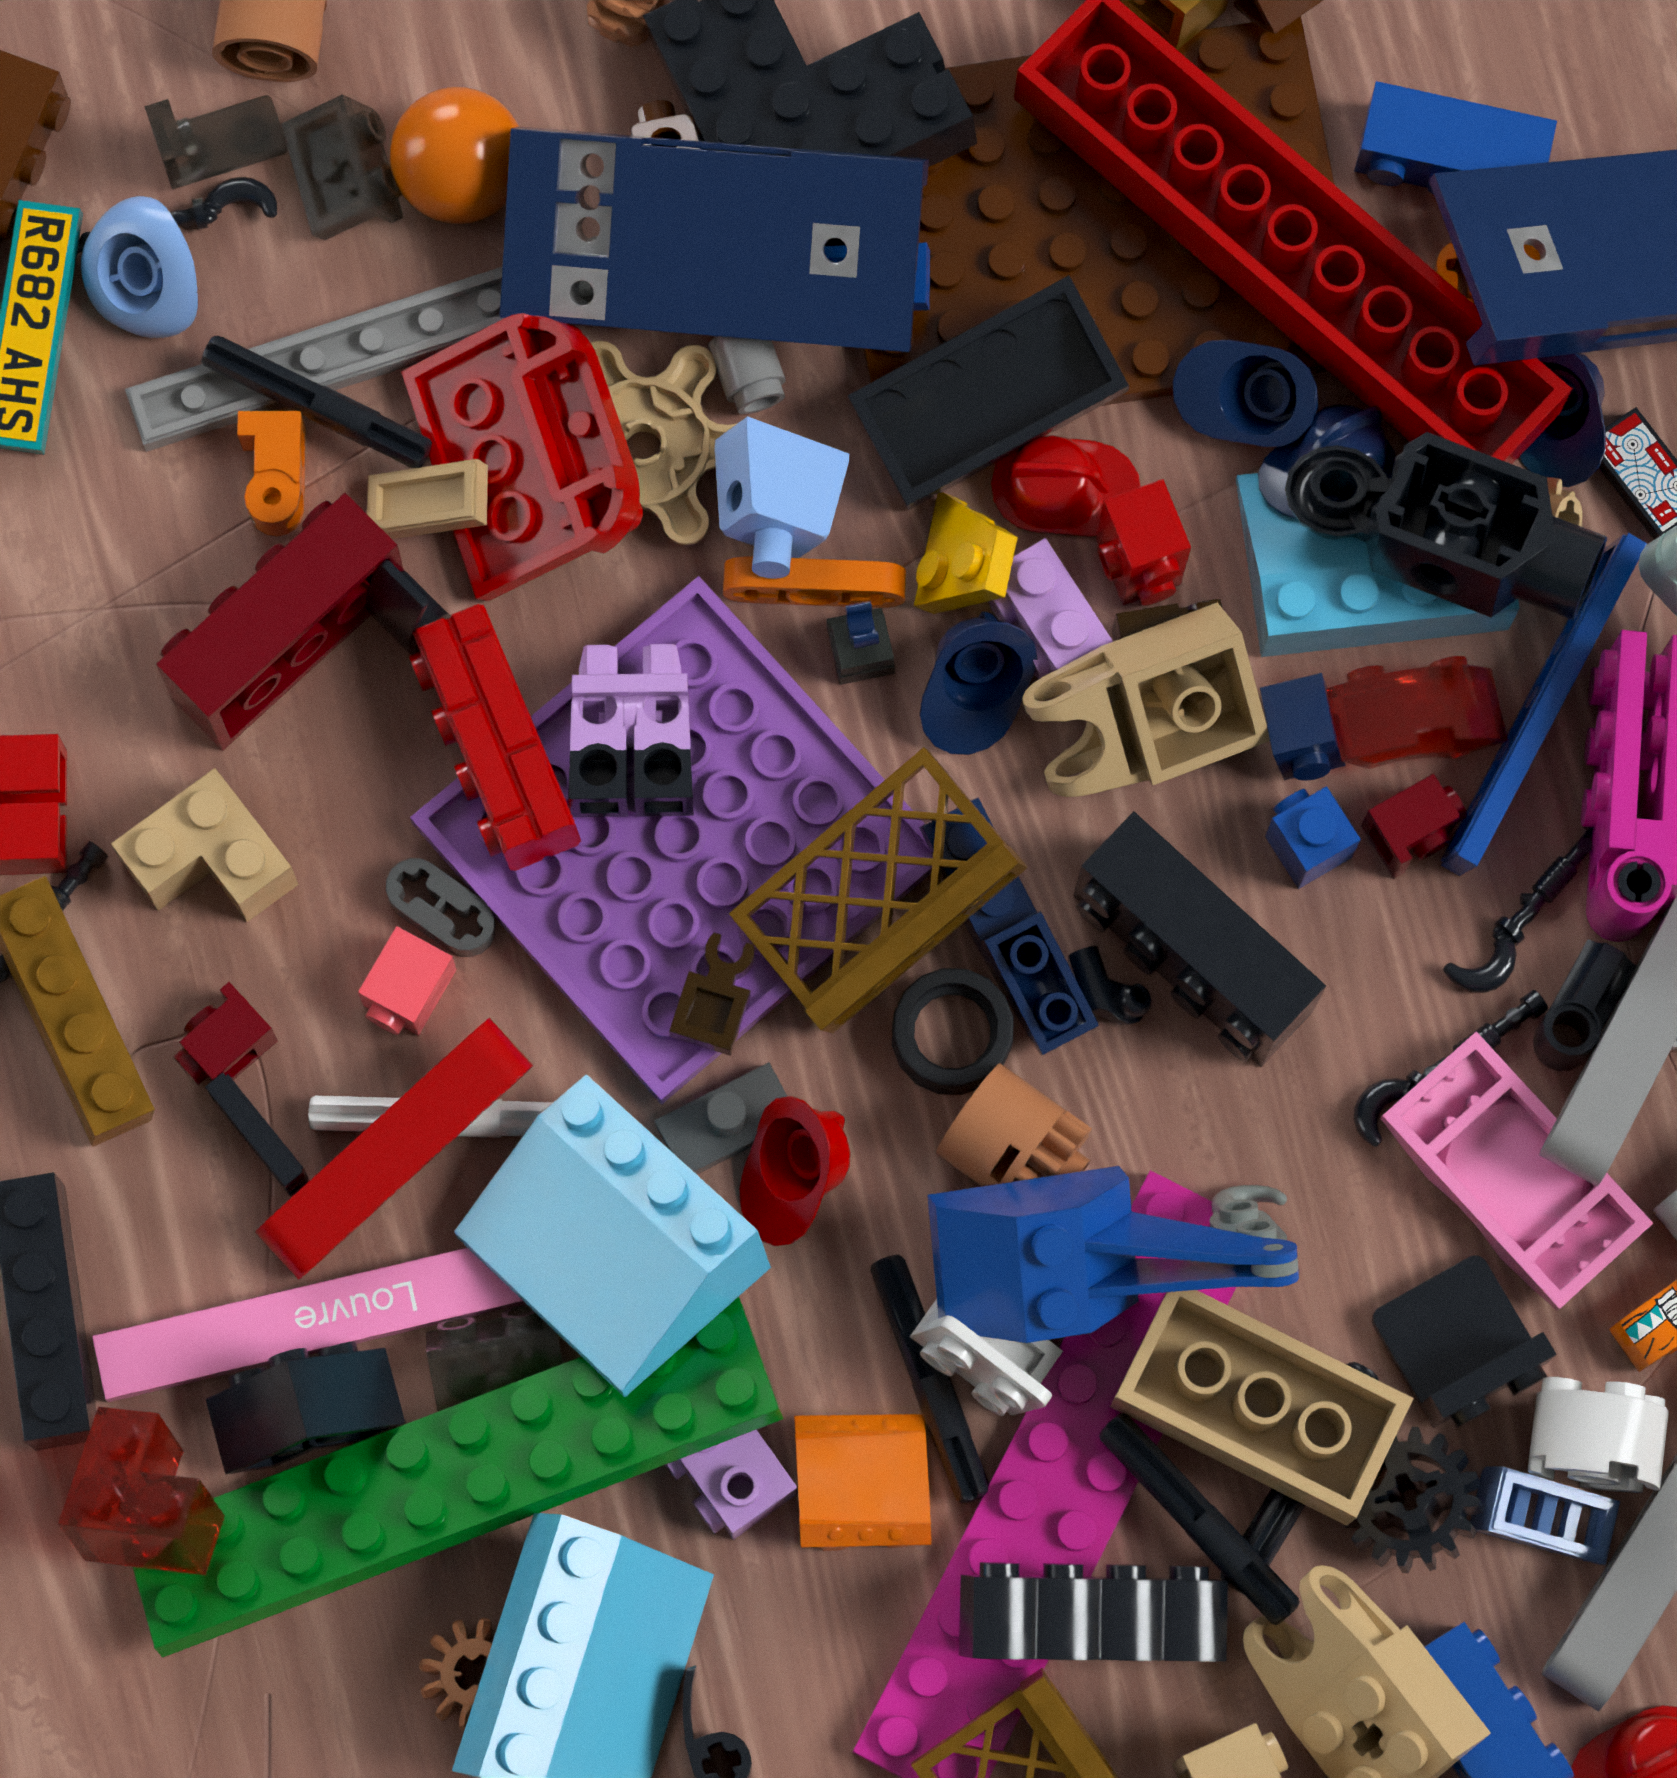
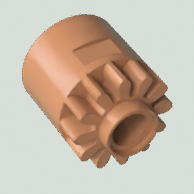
(269, 38)
(1013, 1133)

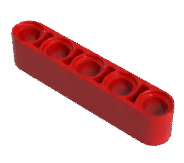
(394, 1148)

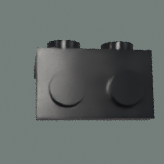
(1460, 1342)

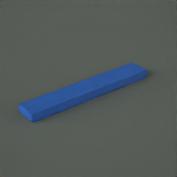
(1541, 707)

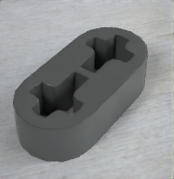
(449, 895)

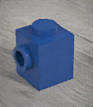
(1311, 835)

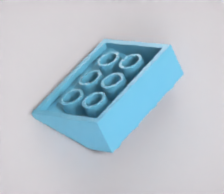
(1325, 597)
(611, 1236)
(583, 1657)

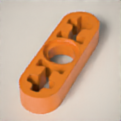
(818, 583)

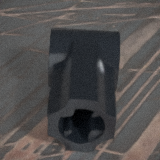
(1583, 1003)

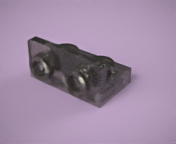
(342, 166)
(482, 1356)

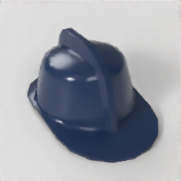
(1258, 410)
(1330, 427)
(1577, 437)
(976, 684)

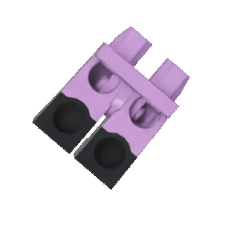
(630, 712)

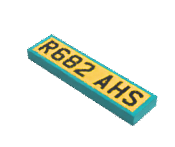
(35, 320)

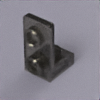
(216, 140)

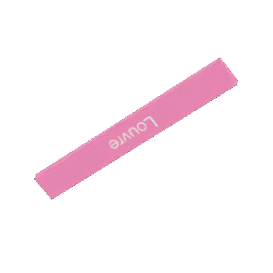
(307, 1317)

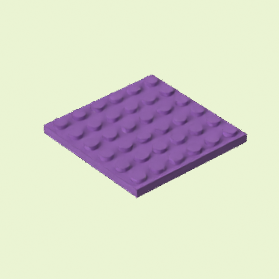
(645, 893)

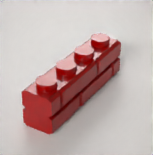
(496, 736)

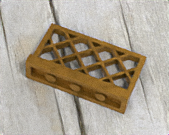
(912, 934)
(1051, 1723)

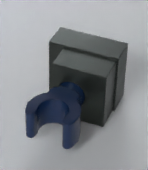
(860, 643)

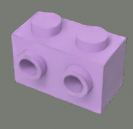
(1049, 609)
(736, 1482)

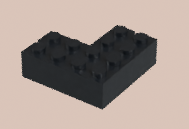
(752, 87)

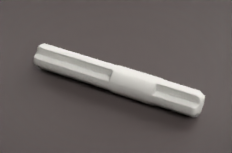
(358, 1113)

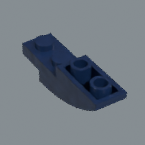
(1020, 950)

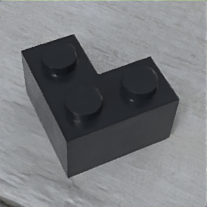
(303, 1406)

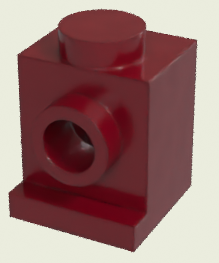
(1413, 822)
(224, 1039)

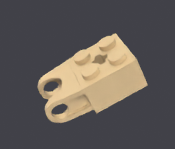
(1152, 704)
(1364, 1690)

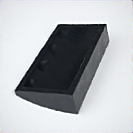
(989, 392)

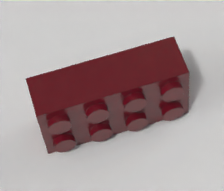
(277, 622)

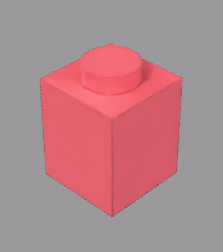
(406, 983)

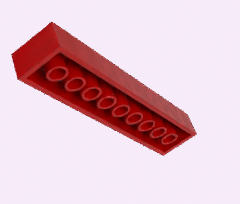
(1280, 233)

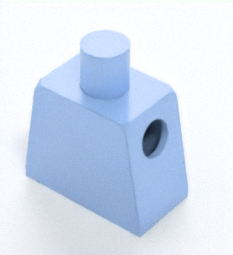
(776, 492)

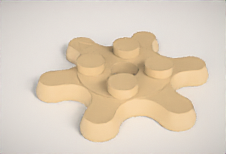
(672, 412)

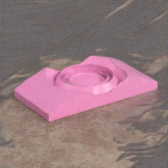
(1480, 1143)

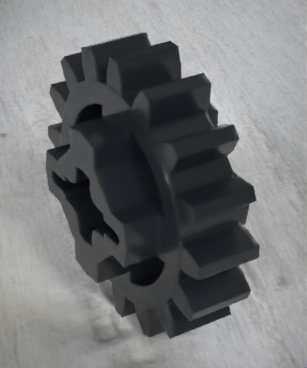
(1435, 1494)

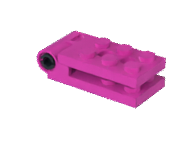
(1631, 857)

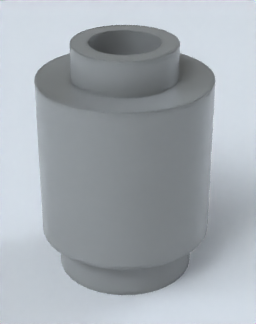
(748, 372)

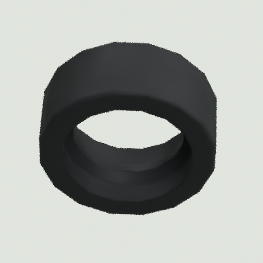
(959, 983)

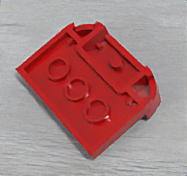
(544, 422)

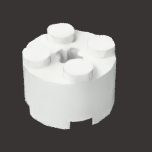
(1599, 1437)

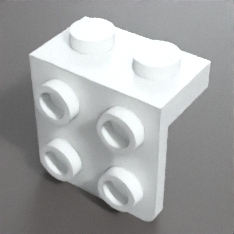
(1001, 1370)

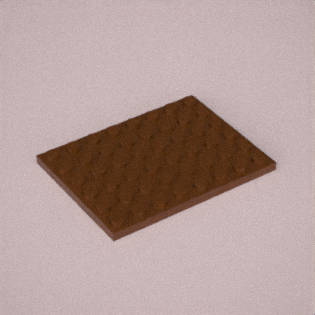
(1033, 211)

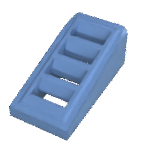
(1501, 1482)

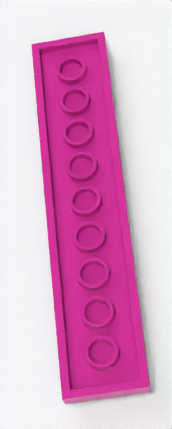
(1046, 1504)

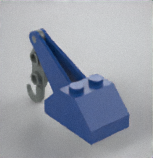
(1062, 1252)

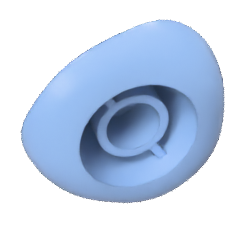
(140, 269)

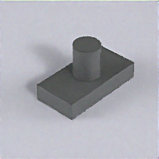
(721, 1120)

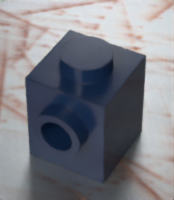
(1301, 728)

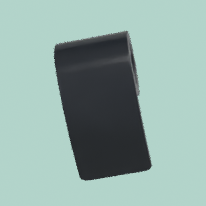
(401, 605)
(699, 1748)

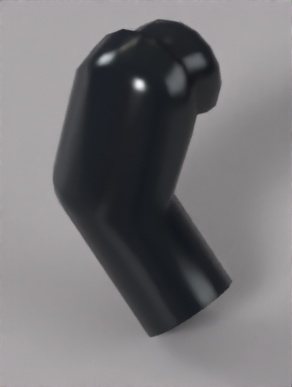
(1105, 996)

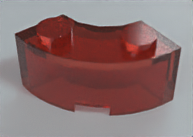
(1416, 712)

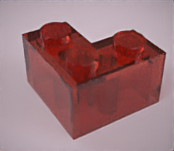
(130, 1502)

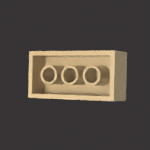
(1262, 1403)

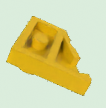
(964, 558)

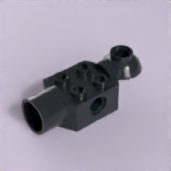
(1450, 524)

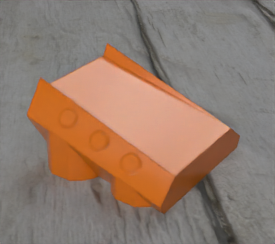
(862, 1481)

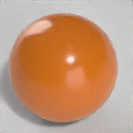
(453, 154)

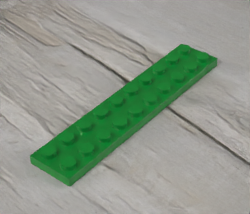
(457, 1480)

